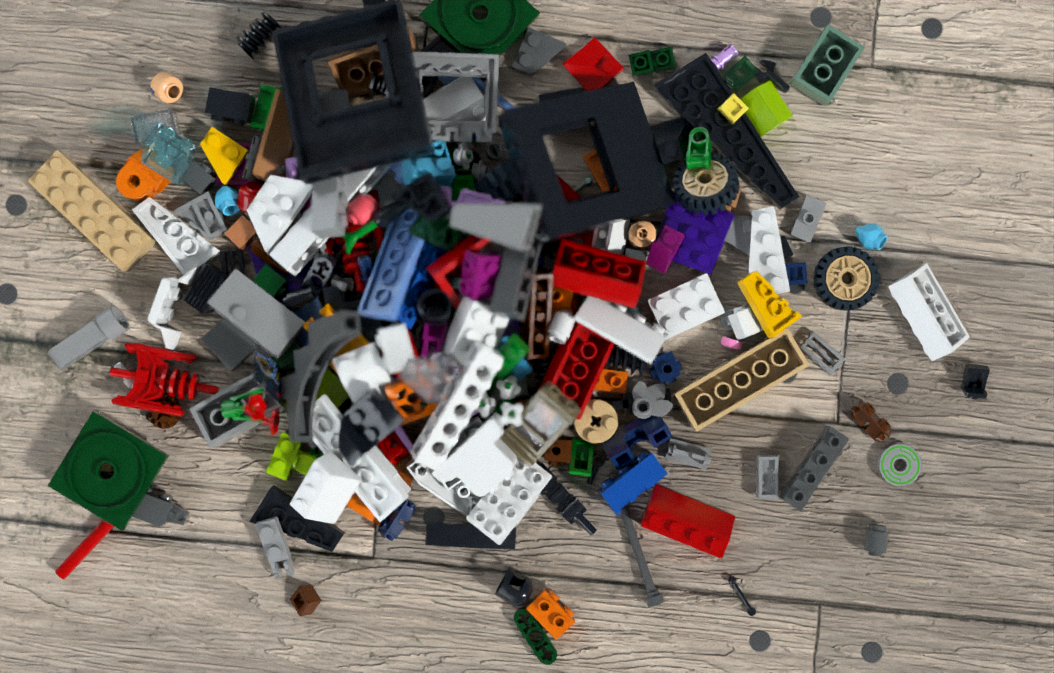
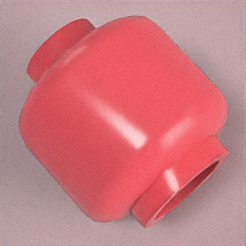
(361, 209)

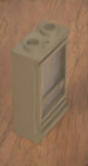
(541, 424)

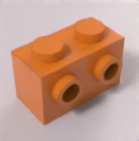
(551, 613)

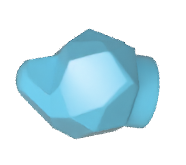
(226, 200)
(871, 236)

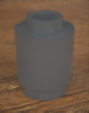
(876, 540)

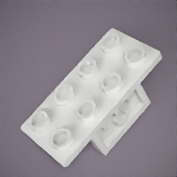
(504, 509)

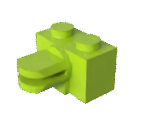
(289, 458)

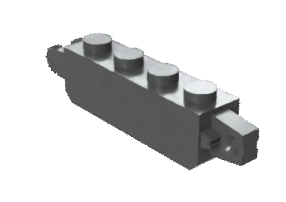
(157, 508)

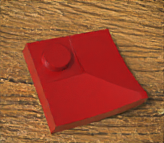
(593, 66)

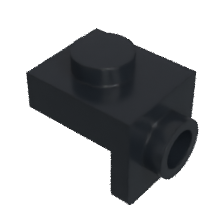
(975, 381)

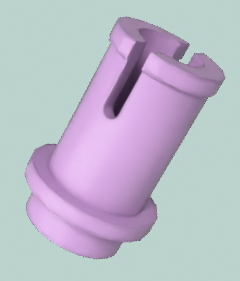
(724, 57)

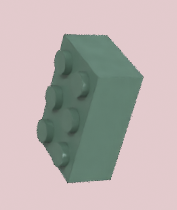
(826, 65)

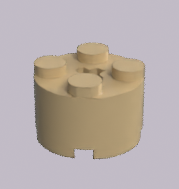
(607, 423)

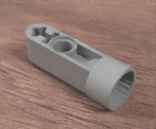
(106, 325)

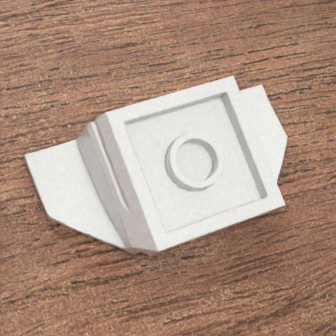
(162, 307)

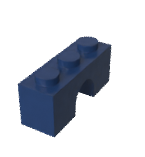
(620, 445)

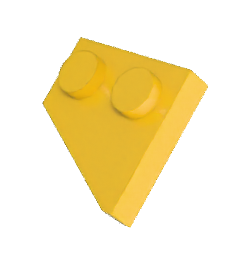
(223, 154)

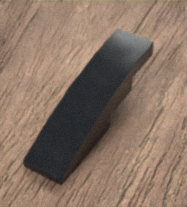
(464, 536)

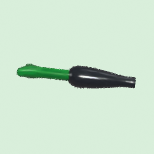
(380, 219)

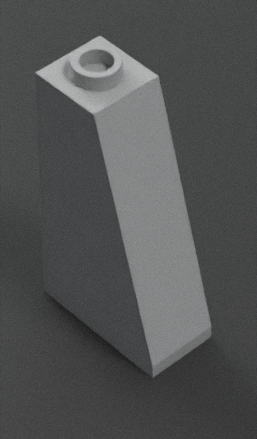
(502, 223)

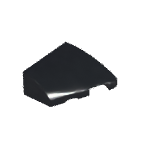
(425, 198)

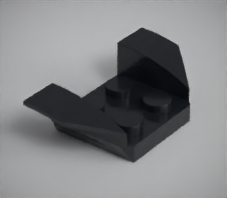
(367, 425)

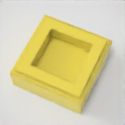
(732, 108)

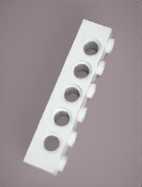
(435, 456)

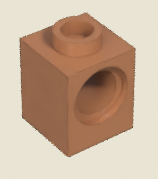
(242, 232)

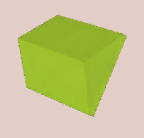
(766, 108)

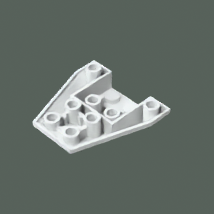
(451, 492)

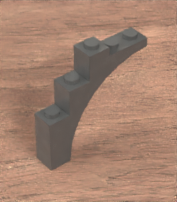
(301, 388)

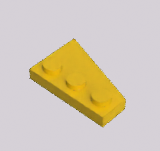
(768, 307)

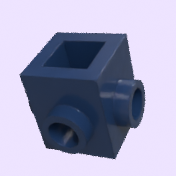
(673, 367)

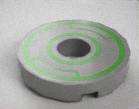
(911, 469)

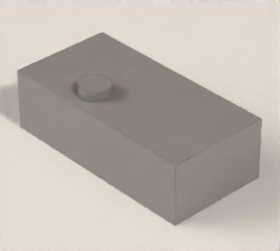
(257, 314)
(220, 430)

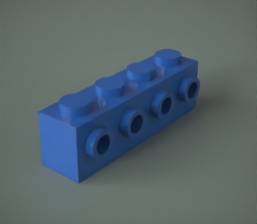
(419, 283)

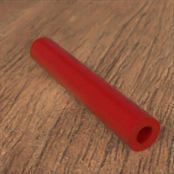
(83, 549)

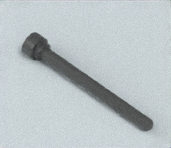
(653, 596)

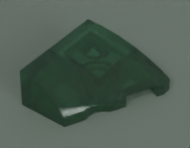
(437, 232)

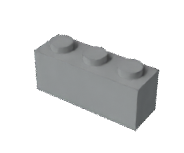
(329, 207)

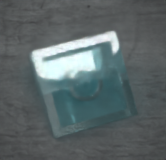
(168, 153)

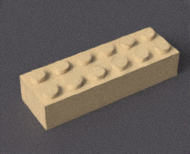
(92, 211)
(740, 379)

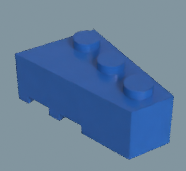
(632, 481)

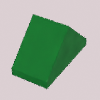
(581, 457)

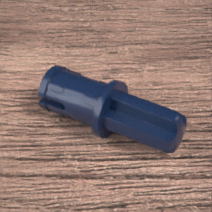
(365, 267)

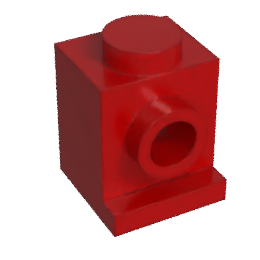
(396, 453)

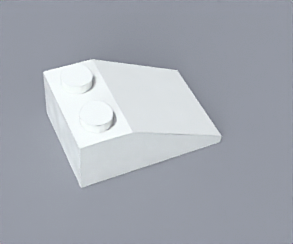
(363, 371)

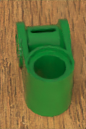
(699, 152)

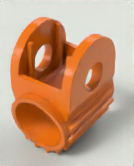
(150, 181)

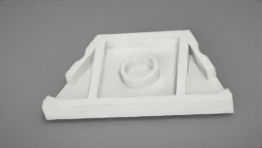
(276, 208)

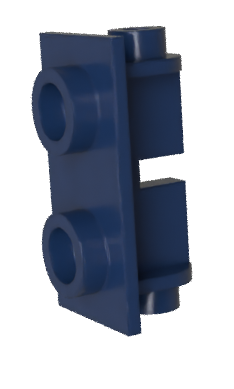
(390, 526)

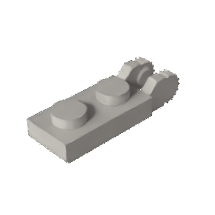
(275, 546)

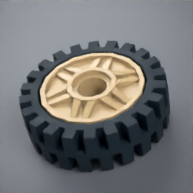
(707, 189)
(863, 278)

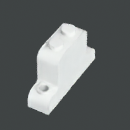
(480, 459)

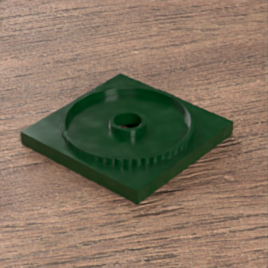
(466, 34)
(134, 465)

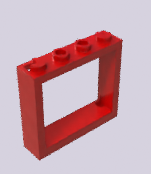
(451, 260)

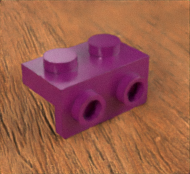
(479, 275)

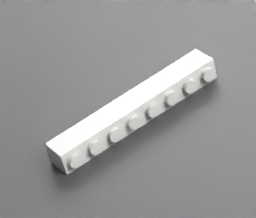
(301, 243)

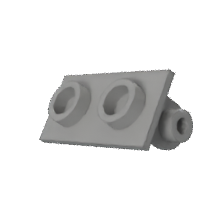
(688, 454)

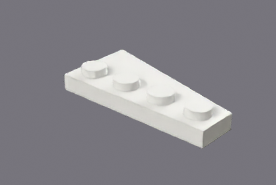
(177, 239)
(767, 250)

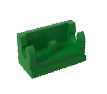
(263, 107)

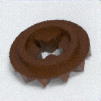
(165, 421)

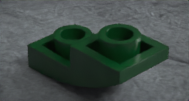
(652, 61)

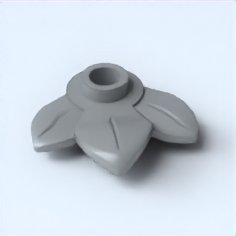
(652, 398)

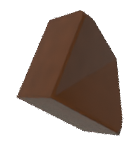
(305, 600)

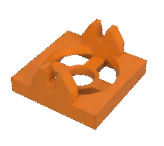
(393, 390)

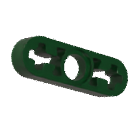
(539, 652)

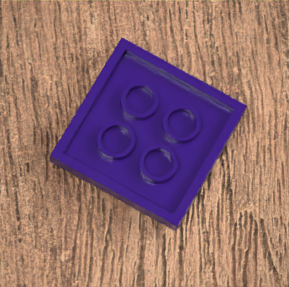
(702, 238)

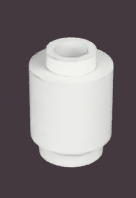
(561, 326)

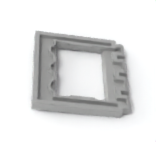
(463, 66)

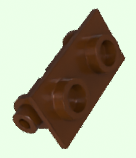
(877, 426)

